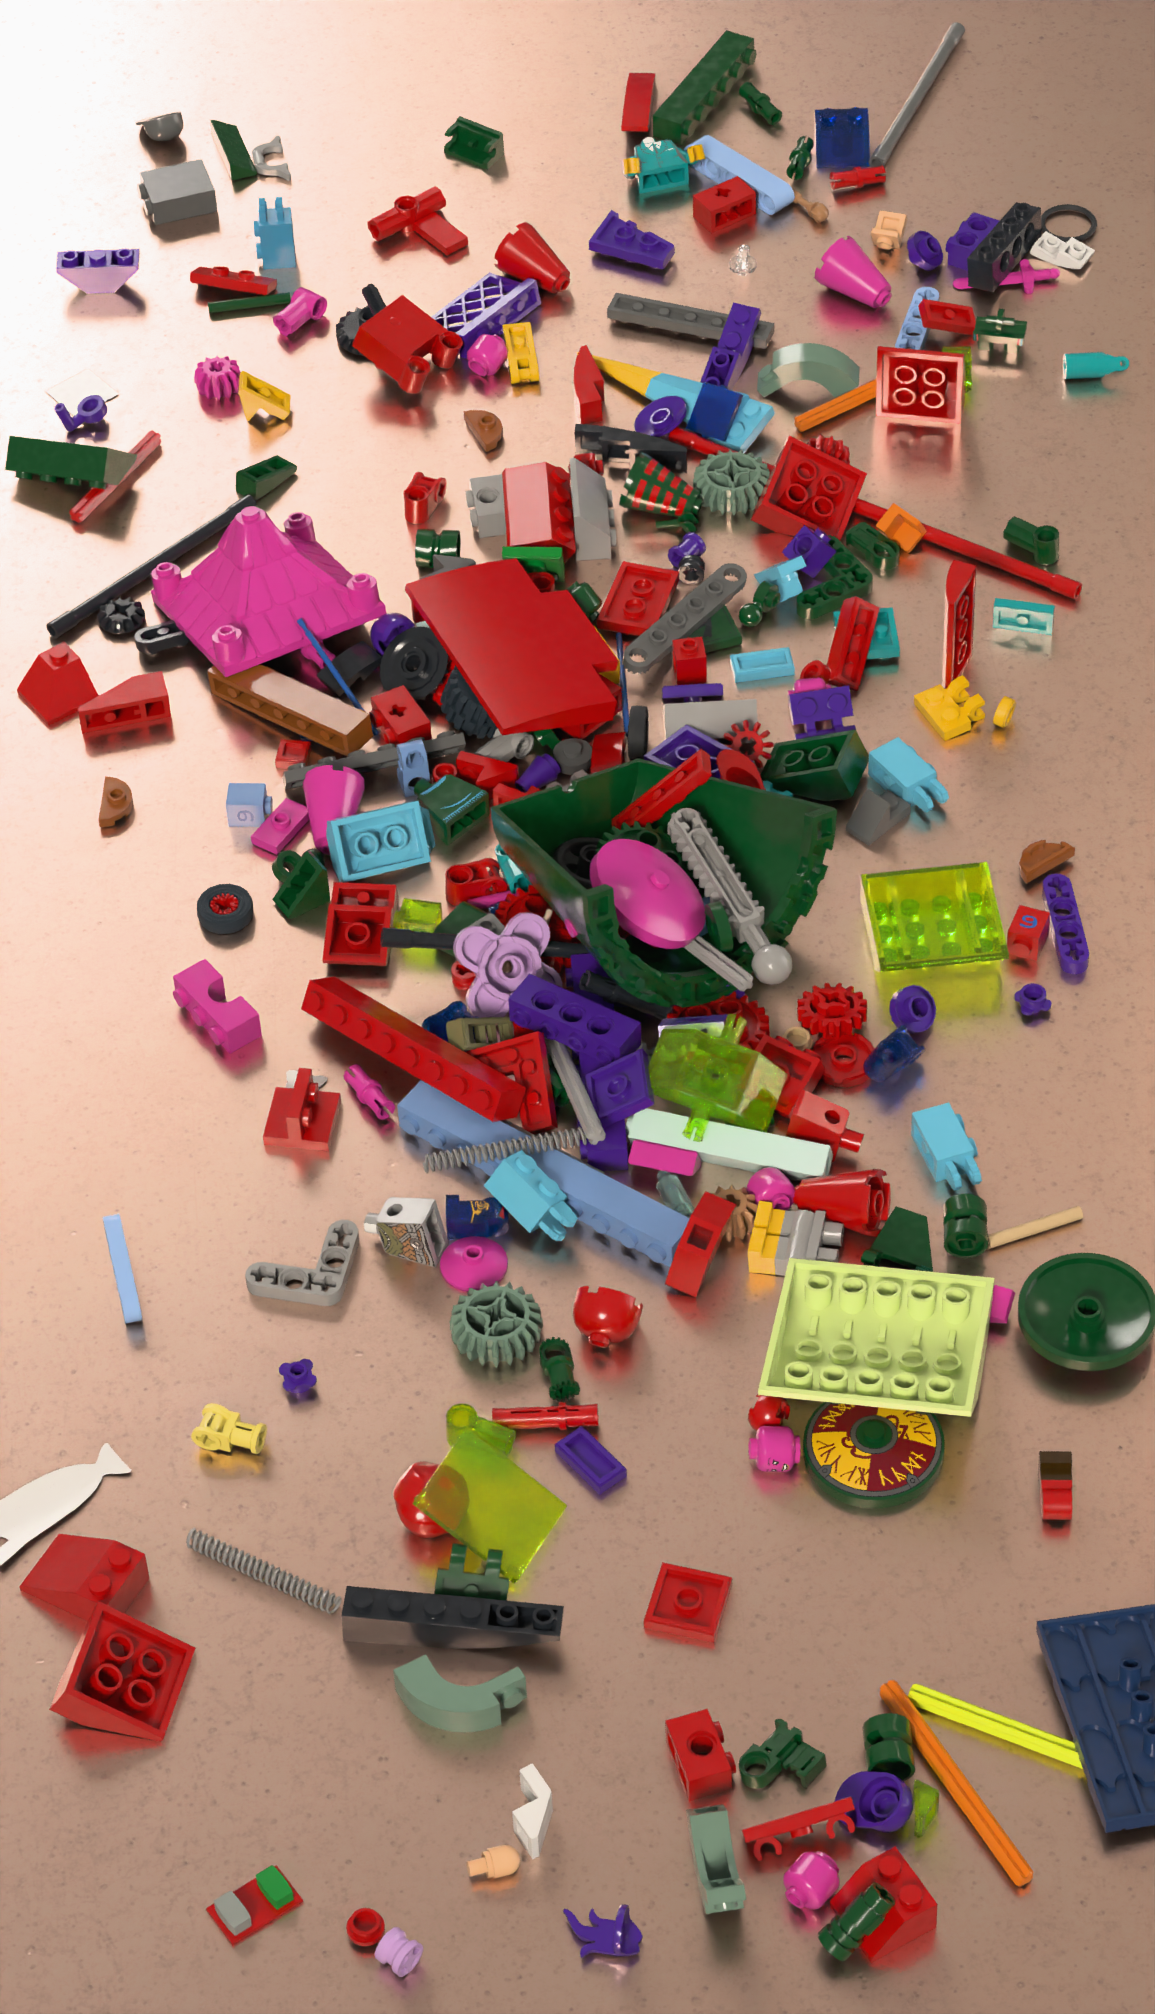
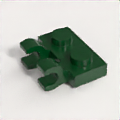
(468, 1584)

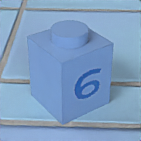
(247, 804)

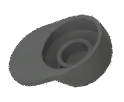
(163, 126)

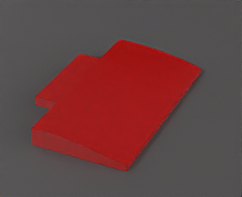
(518, 649)

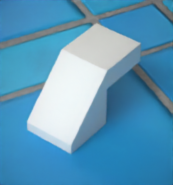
(533, 1818)

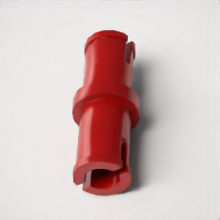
(857, 177)

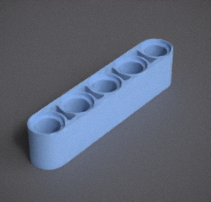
(725, 163)

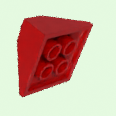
(920, 385)
(808, 491)
(123, 1676)

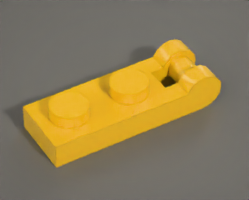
(521, 352)

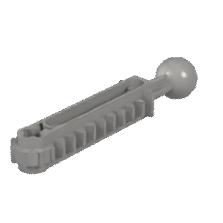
(709, 864)

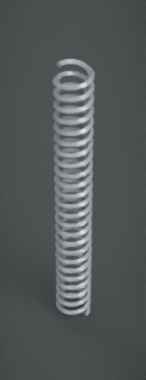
(486, 1148)
(238, 1557)

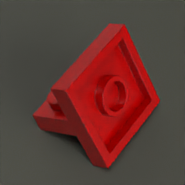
(302, 1115)

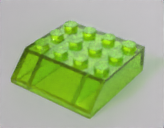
(932, 917)

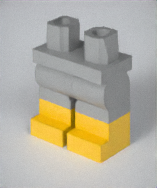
(788, 1235)

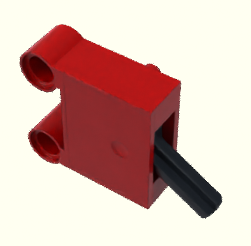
(401, 337)

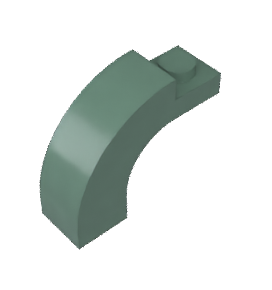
(811, 363)
(457, 1706)
(714, 1859)

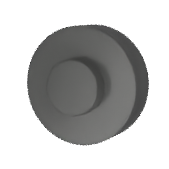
(573, 755)

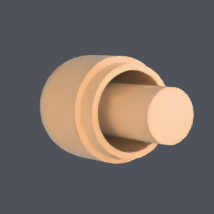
(495, 1862)

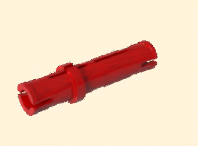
(546, 1417)

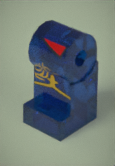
(475, 1218)

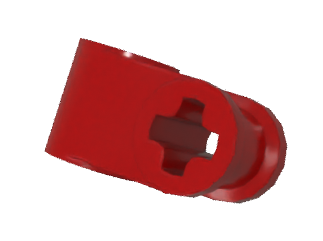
(423, 497)
(473, 881)

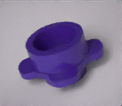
(1032, 999)
(298, 1383)

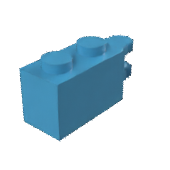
(276, 235)

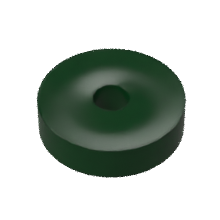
(719, 927)

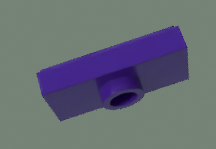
(692, 693)

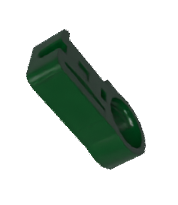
(871, 543)

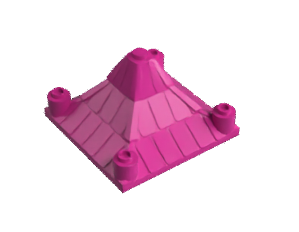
(256, 587)

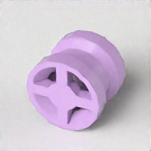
(398, 1951)

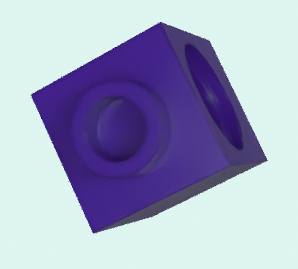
(812, 547)

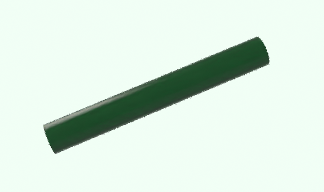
(249, 302)

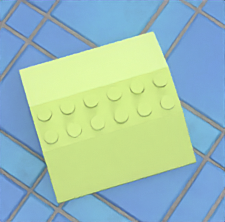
(879, 1337)

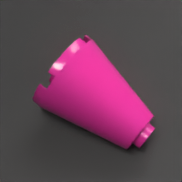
(853, 274)
(330, 796)

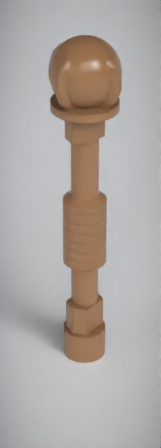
(816, 210)

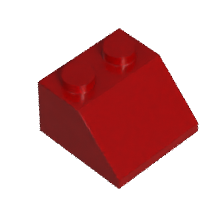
(913, 1909)

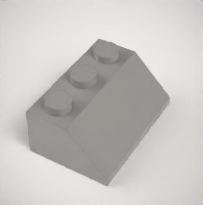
(591, 513)
(710, 717)

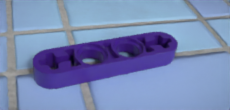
(1067, 923)

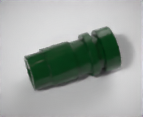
(859, 1919)

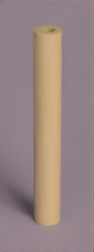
(1034, 1227)

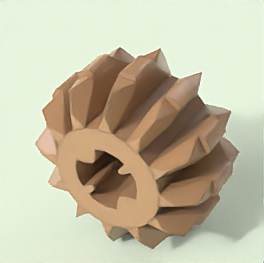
(744, 1214)

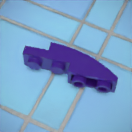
(734, 347)

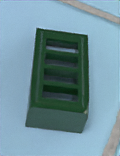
(262, 477)

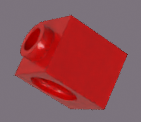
(689, 661)

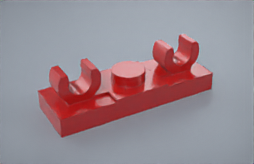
(799, 1824)

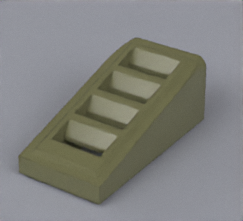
(461, 1031)

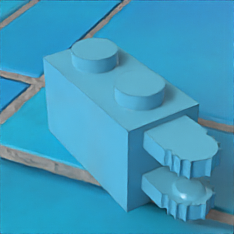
(906, 774)
(945, 1145)
(531, 1196)

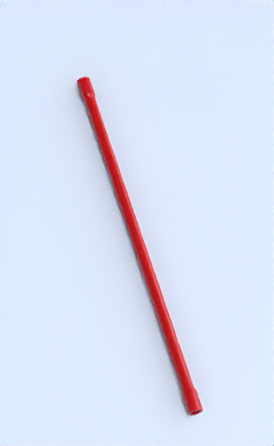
(1056, 582)

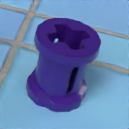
(691, 545)

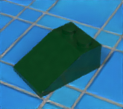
(818, 766)

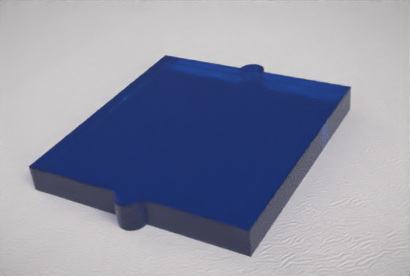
(714, 411)

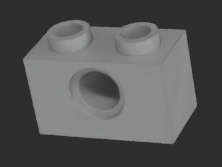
(487, 502)

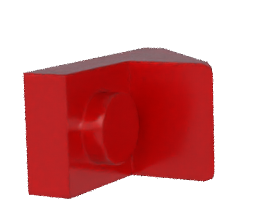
(485, 771)

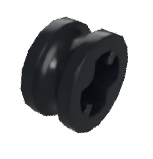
(693, 576)

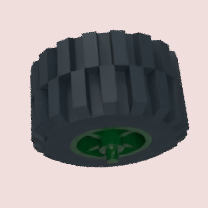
(464, 708)

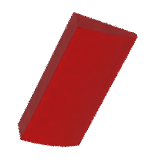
(958, 620)

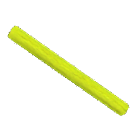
(994, 1724)

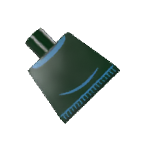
(452, 806)

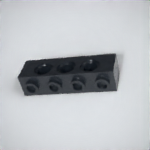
(1004, 247)

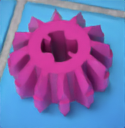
(217, 377)

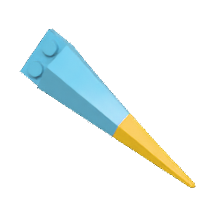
(748, 422)

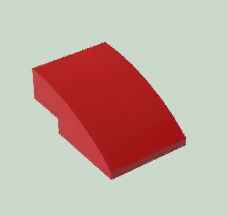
(356, 923)

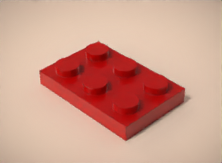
(637, 598)

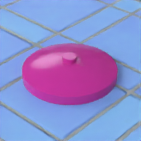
(650, 893)

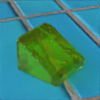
(925, 1806)

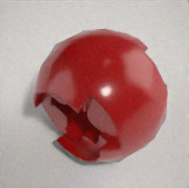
(768, 1412)

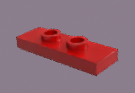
(223, 278)

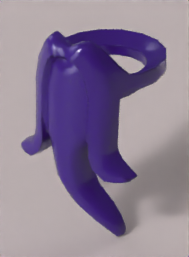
(607, 1936)

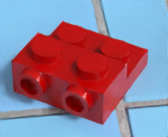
(802, 1067)

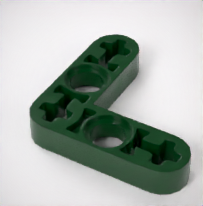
(817, 602)

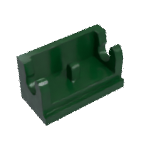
(474, 143)

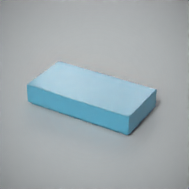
(762, 664)

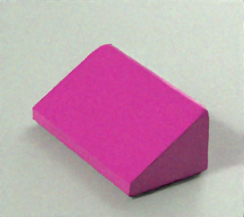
(664, 1158)

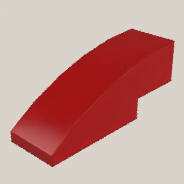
(588, 388)

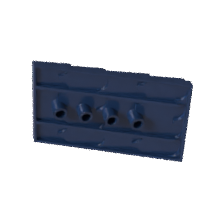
(1107, 1692)

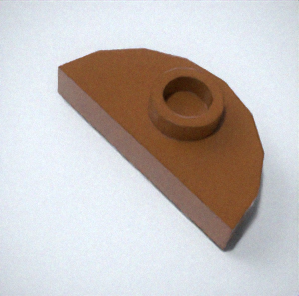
(485, 427)
(115, 801)
(1042, 857)

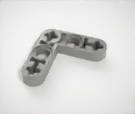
(321, 1276)

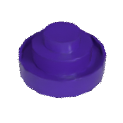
(924, 250)
(913, 1008)

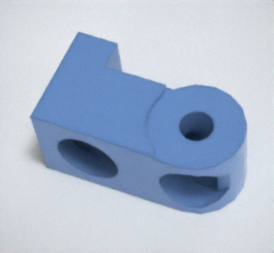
(411, 764)

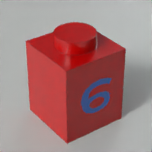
(1028, 932)

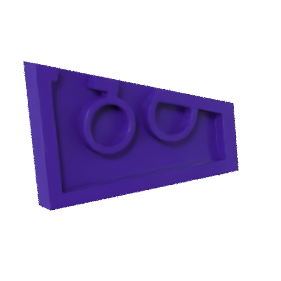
(627, 242)

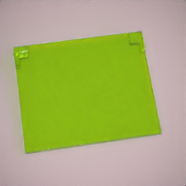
(490, 1503)

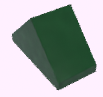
(304, 888)

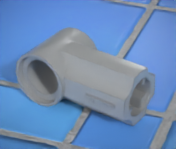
(507, 746)

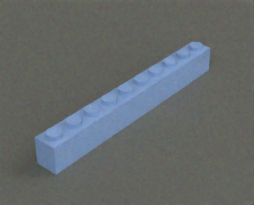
(594, 1197)

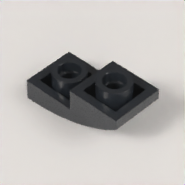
(351, 664)

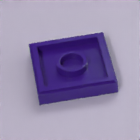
(621, 1088)

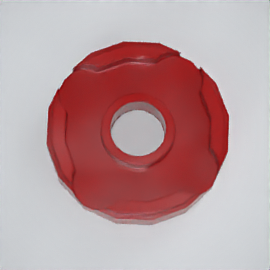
(844, 1073)

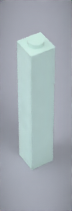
(734, 1145)

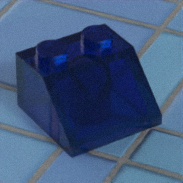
(842, 137)

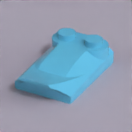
(380, 841)

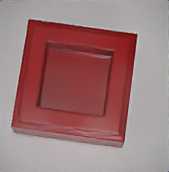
(292, 752)

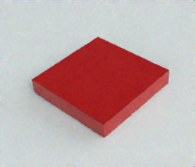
(688, 1602)

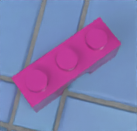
(228, 1023)

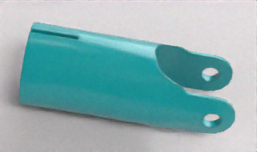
(1092, 365)

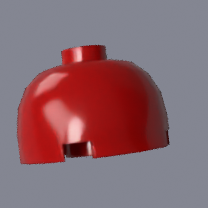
(605, 1315)

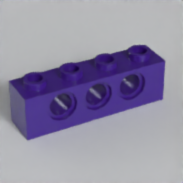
(573, 1020)

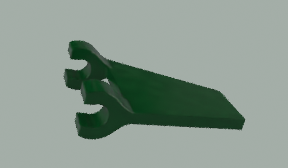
(902, 1241)

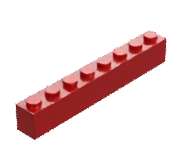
(413, 1049)

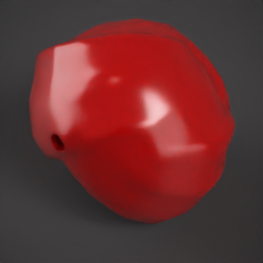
(404, 1493)

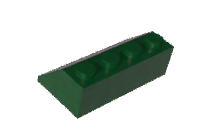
(67, 461)

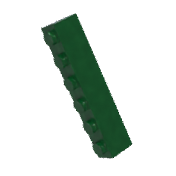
(704, 87)

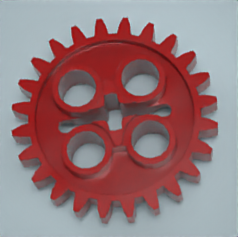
(535, 903)
(756, 1019)

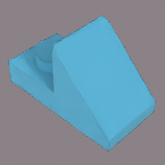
(784, 576)

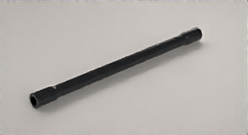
(72, 617)
(411, 939)

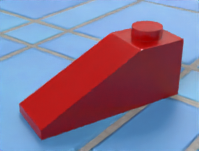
(128, 703)

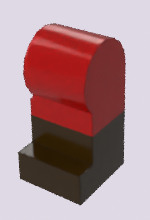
(1055, 1484)

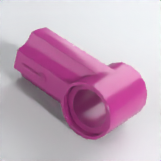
(302, 307)

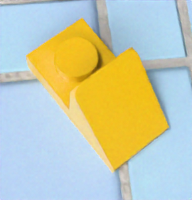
(260, 394)

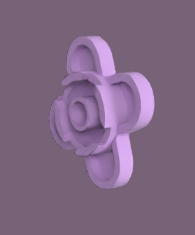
(486, 952)

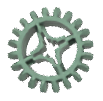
(731, 481)
(496, 1324)

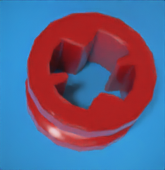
(461, 976)

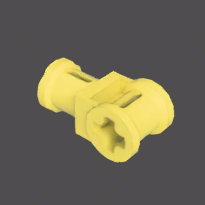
(227, 1430)

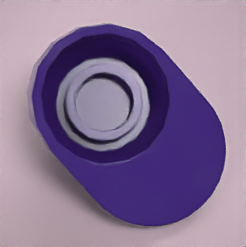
(878, 1799)

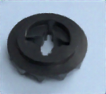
(120, 623)

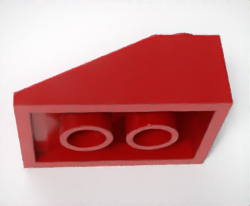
(87, 1570)

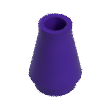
(539, 773)

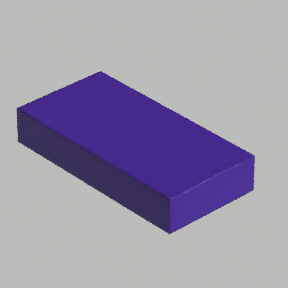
(590, 1460)

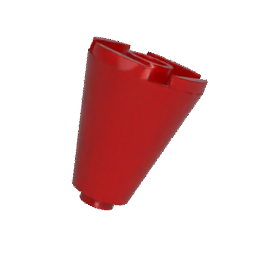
(529, 256)
(848, 1198)

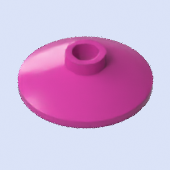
(467, 1272)

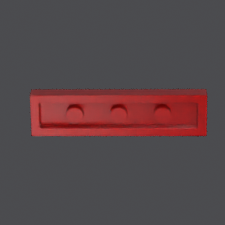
(667, 792)

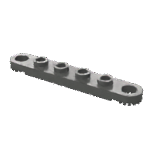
(684, 618)

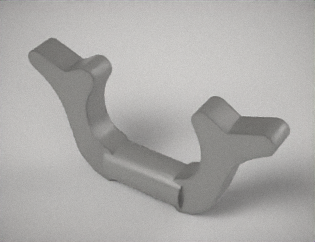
(265, 169)

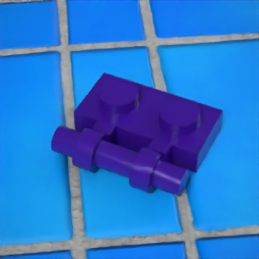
(820, 706)

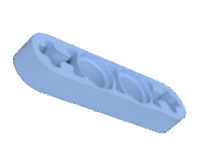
(913, 324)
(122, 1268)

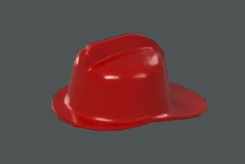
(738, 769)

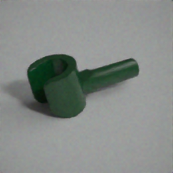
(685, 520)

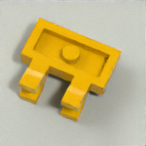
(944, 714)

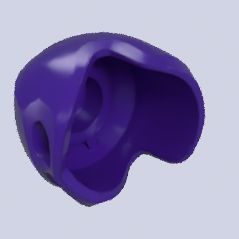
(387, 628)

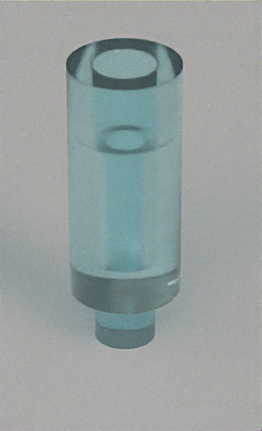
(674, 1194)

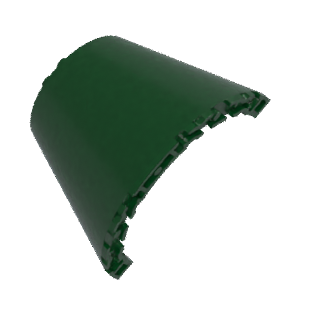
(767, 835)

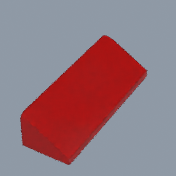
(851, 642)

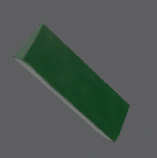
(232, 150)

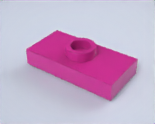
(280, 826)

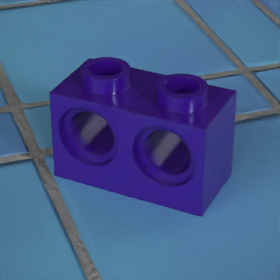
(968, 238)

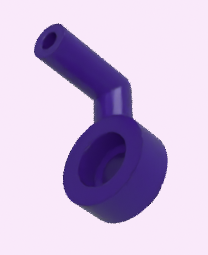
(90, 410)

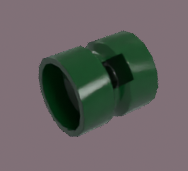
(430, 543)
(965, 1225)
(888, 1745)

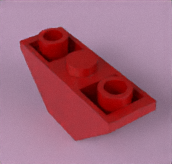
(699, 1243)

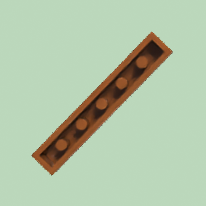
(295, 707)

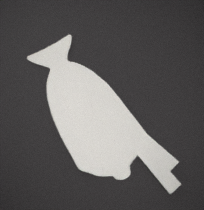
(51, 1498)

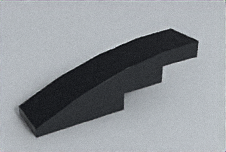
(626, 445)

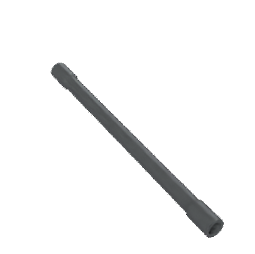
(949, 42)

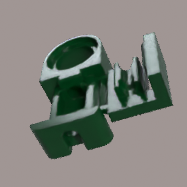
(786, 1749)

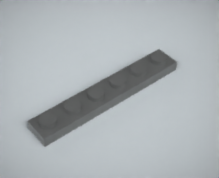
(679, 318)
(385, 757)

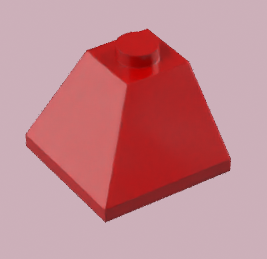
(56, 684)

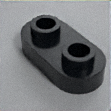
(160, 637)

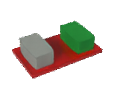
(254, 1904)

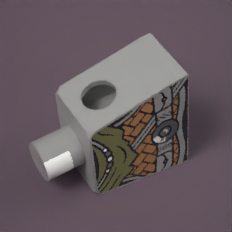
(410, 1229)

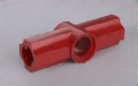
(406, 212)

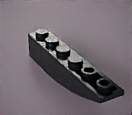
(445, 1620)

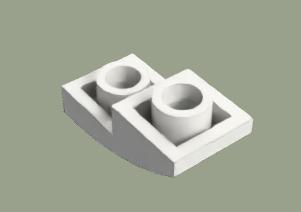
(1057, 252)

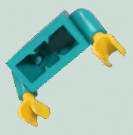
(661, 164)

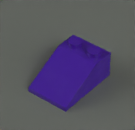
(683, 745)

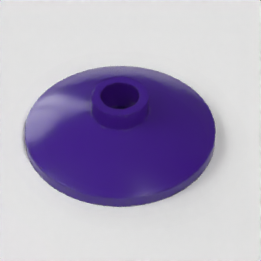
(661, 416)

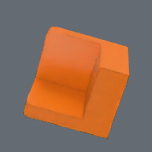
(901, 528)

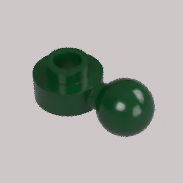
(764, 599)
(289, 860)

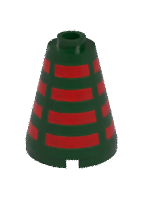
(658, 490)

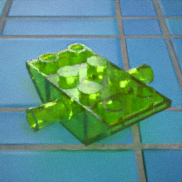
(746, 1084)

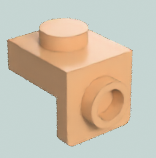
(889, 230)

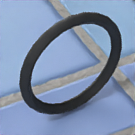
(1070, 207)

